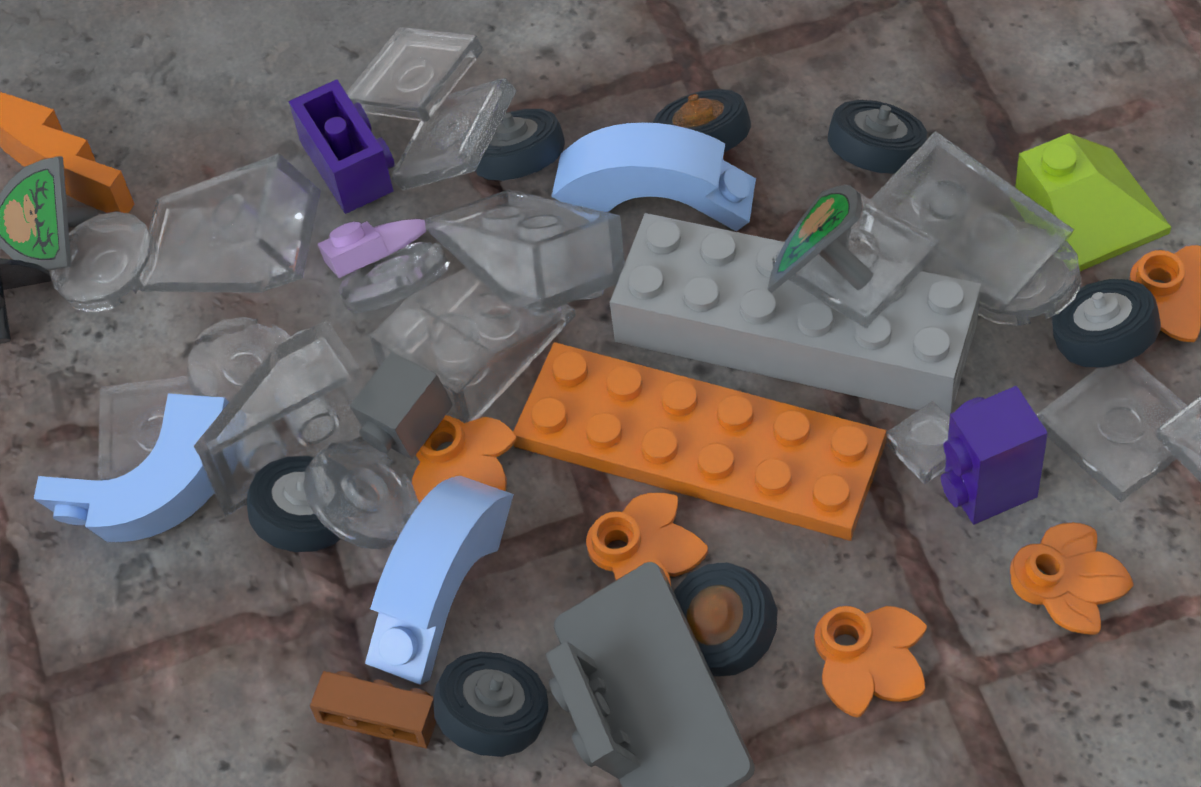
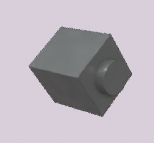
(400, 406)

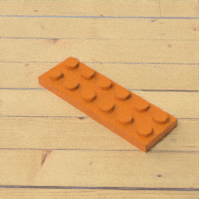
(701, 440)

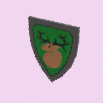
(37, 215)
(826, 232)

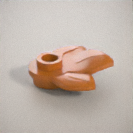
(1180, 294)
(470, 455)
(649, 536)
(1075, 577)
(876, 662)

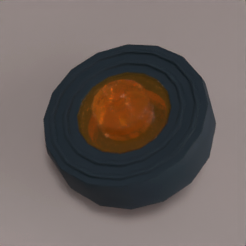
(711, 112)
(729, 616)

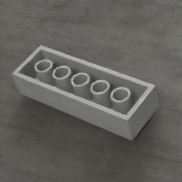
(709, 301)

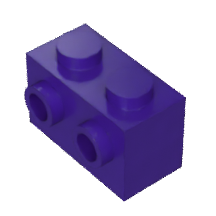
(343, 146)
(993, 455)

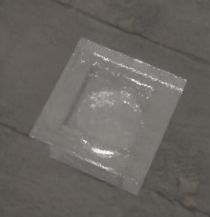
(920, 442)

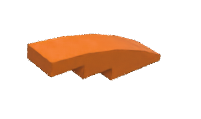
(34, 134)

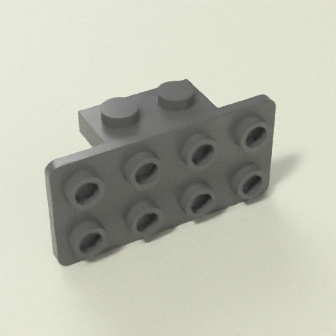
(644, 689)

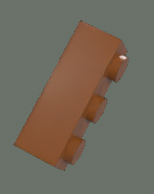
(374, 708)

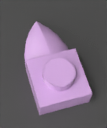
(359, 244)

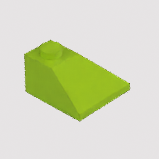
(1092, 195)

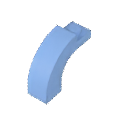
(654, 162)
(152, 496)
(425, 569)

